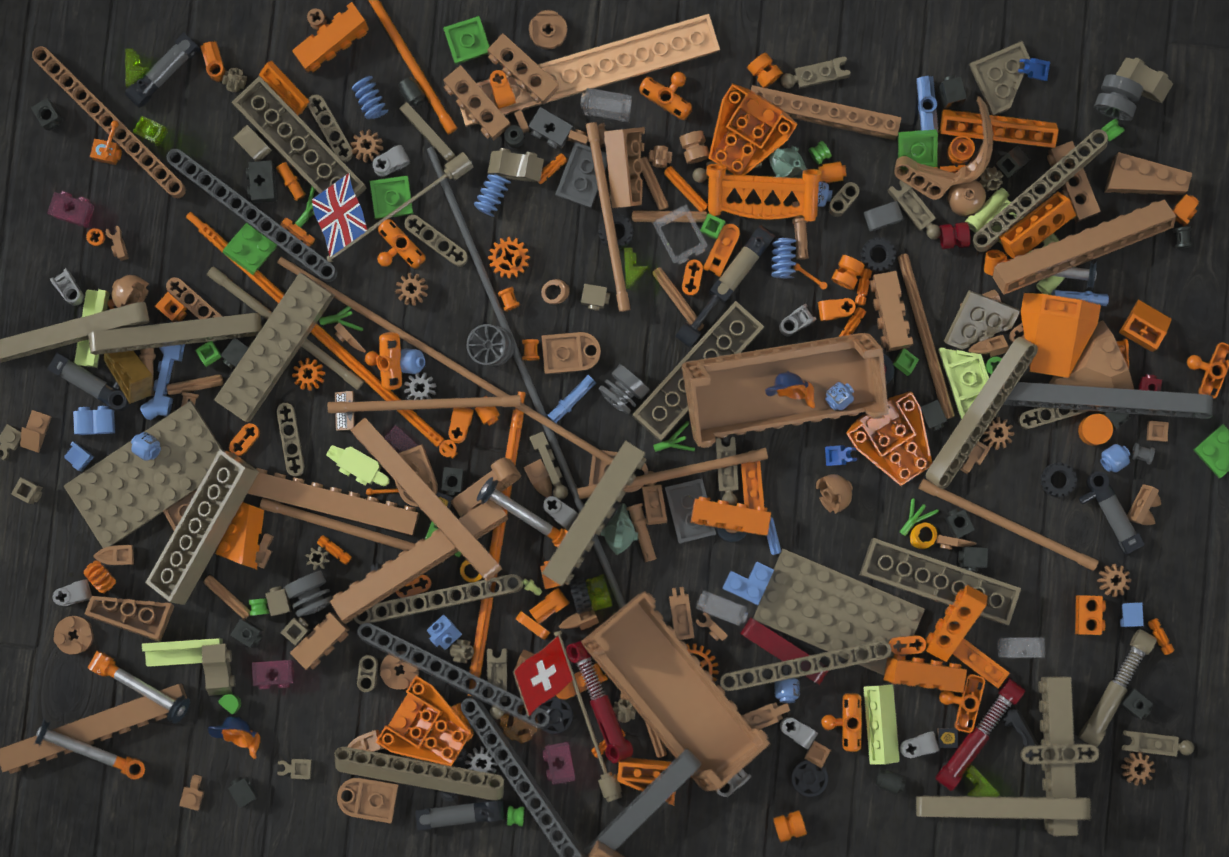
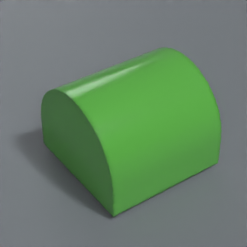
(712, 226)
(208, 353)
(231, 703)

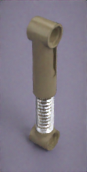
(1094, 729)

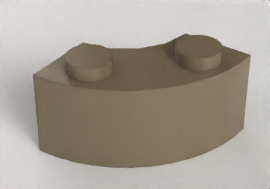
(1155, 83)
(516, 166)
(217, 669)

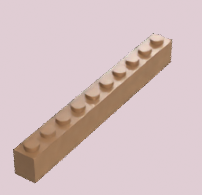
(1083, 246)
(335, 502)
(413, 563)
(88, 729)

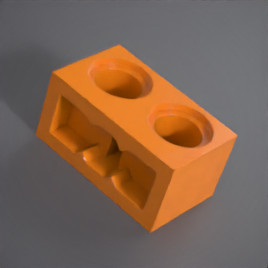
(1084, 615)

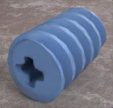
(368, 99)
(491, 193)
(783, 258)

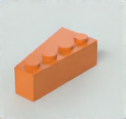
(331, 39)
(730, 517)
(925, 675)

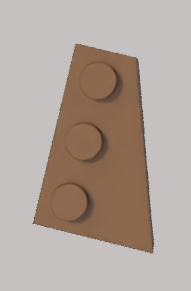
(320, 641)

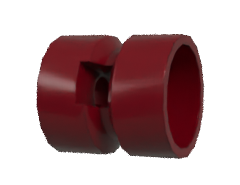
(955, 235)

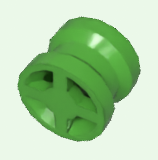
(1113, 129)
(820, 152)
(990, 367)
(258, 607)
(515, 816)

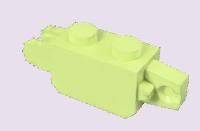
(359, 465)

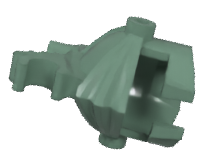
(787, 163)
(620, 531)

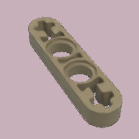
(331, 127)
(427, 132)
(438, 238)
(1055, 416)
(292, 439)
(1059, 754)

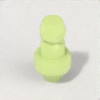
(529, 585)

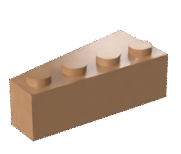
(624, 166)
(1142, 176)
(890, 311)

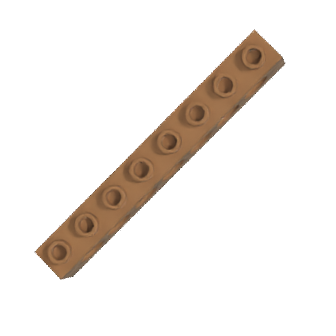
(833, 114)

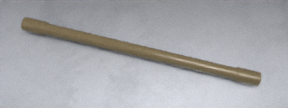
(223, 280)

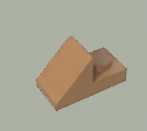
(35, 431)

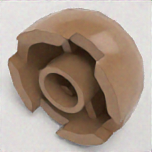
(966, 198)
(129, 290)
(835, 492)

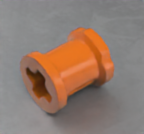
(509, 299)
(530, 349)

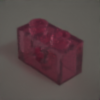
(80, 215)
(262, 669)
(561, 751)

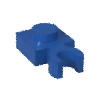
(1035, 68)
(839, 455)

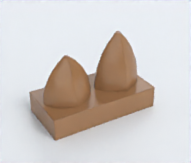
(1145, 499)

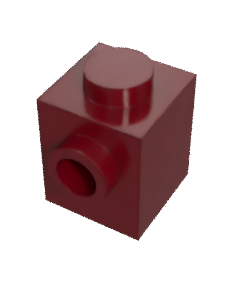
(1150, 383)

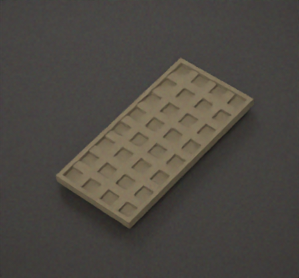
(129, 492)
(833, 609)

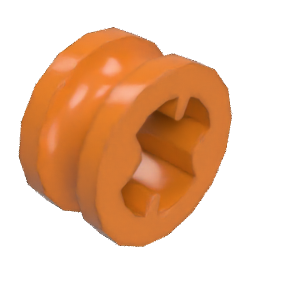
(90, 235)
(449, 442)

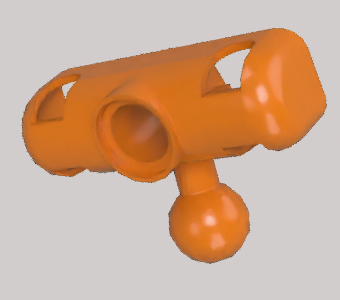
(657, 90)
(392, 237)
(388, 360)
(1210, 380)
(964, 713)
(854, 733)

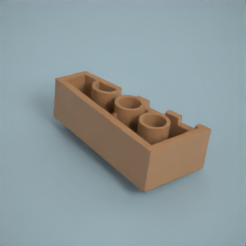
(138, 617)

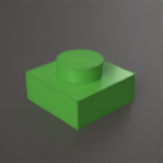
(905, 362)

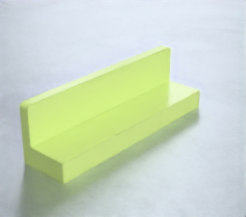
(94, 303)
(176, 652)
(881, 724)

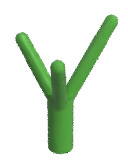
(308, 212)
(336, 318)
(671, 442)
(914, 519)

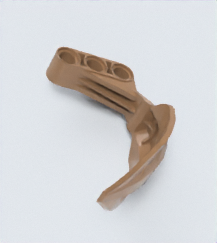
(945, 179)

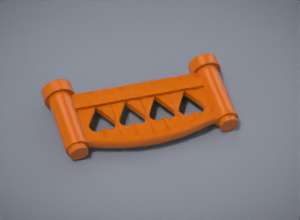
(804, 189)

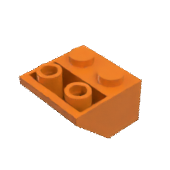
(1146, 326)

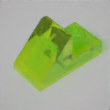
(133, 72)
(150, 131)
(632, 273)
(598, 592)
(984, 788)

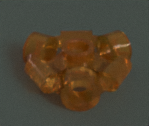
(511, 732)

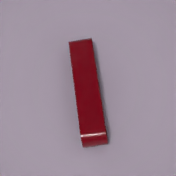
(779, 647)

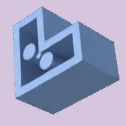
(751, 588)

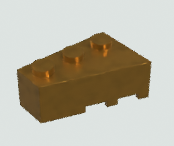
(130, 374)

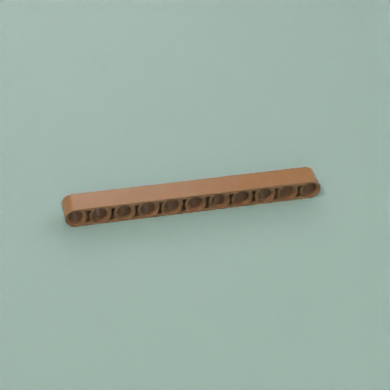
(102, 116)
(426, 499)

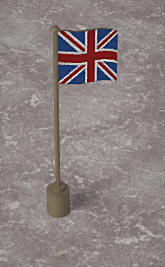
(342, 215)

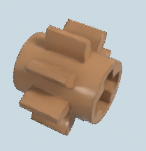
(660, 156)

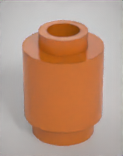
(832, 172)
(488, 414)

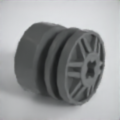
(623, 389)
(309, 593)

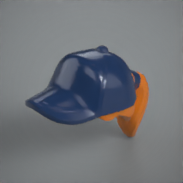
(792, 386)
(238, 732)

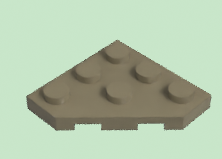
(999, 76)
(979, 320)

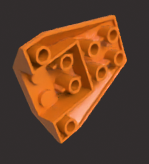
(748, 130)
(1058, 329)
(896, 440)
(425, 727)

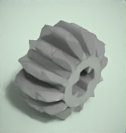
(421, 381)
(484, 756)

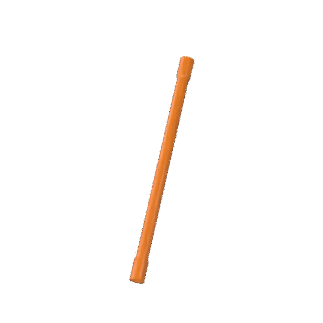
(444, 117)

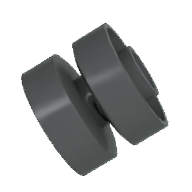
(1118, 97)
(490, 345)

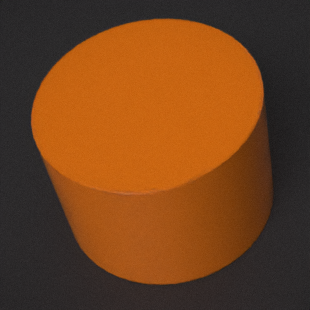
(1095, 429)

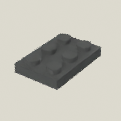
(579, 177)
(681, 502)

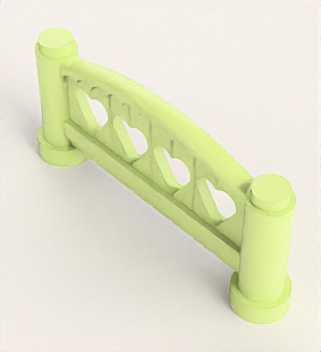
(990, 209)

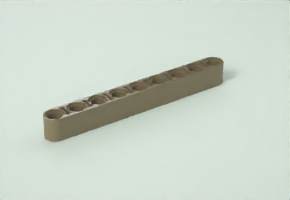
(1044, 182)
(72, 331)
(174, 333)
(981, 412)
(448, 600)
(815, 667)
(431, 774)
(1003, 807)

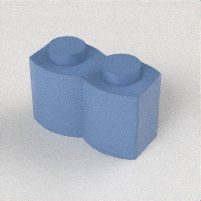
(94, 421)

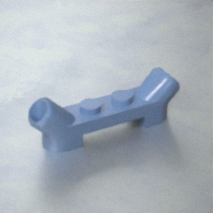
(160, 403)

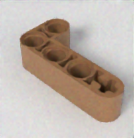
(502, 470)

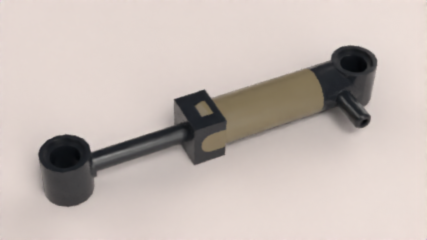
(729, 281)

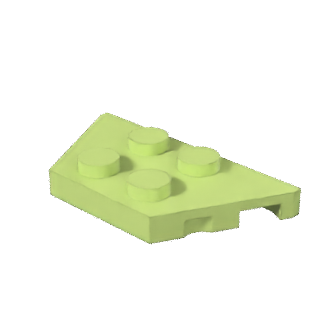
(965, 375)

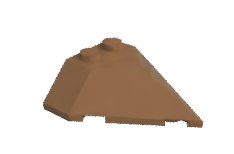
(1099, 364)

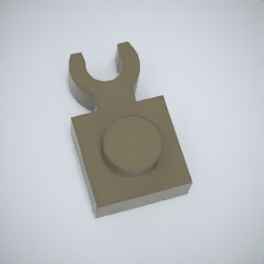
(9, 439)
(298, 768)

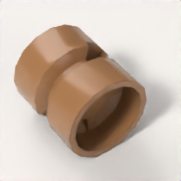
(694, 146)

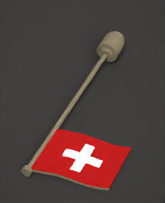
(546, 676)

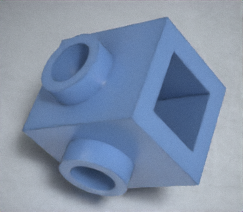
(443, 632)

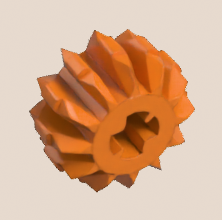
(302, 373)
(99, 576)

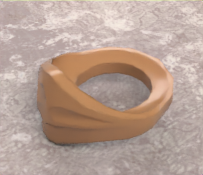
(565, 290)

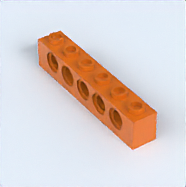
(1004, 128)

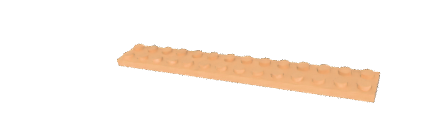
(612, 63)

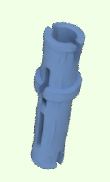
(1089, 296)
(575, 395)

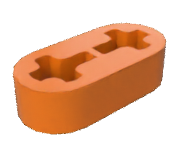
(687, 276)
(241, 436)
(417, 590)
(532, 625)
(906, 640)

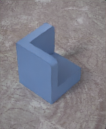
(78, 456)
(1132, 615)

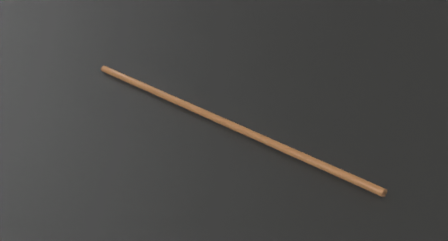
(451, 364)

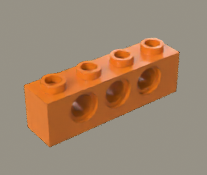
(1037, 225)
(944, 647)

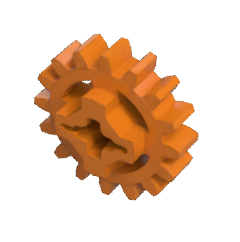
(517, 255)

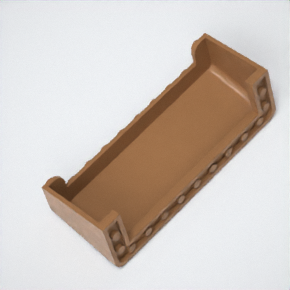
(730, 396)
(674, 692)

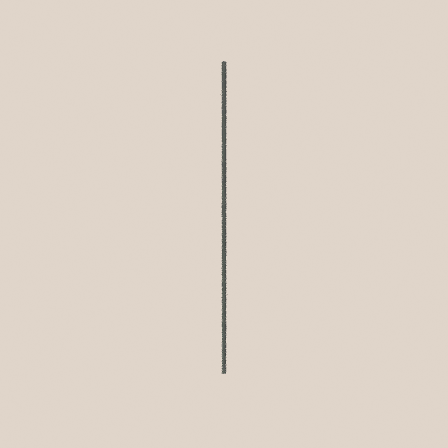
(522, 368)

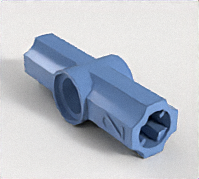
(926, 93)

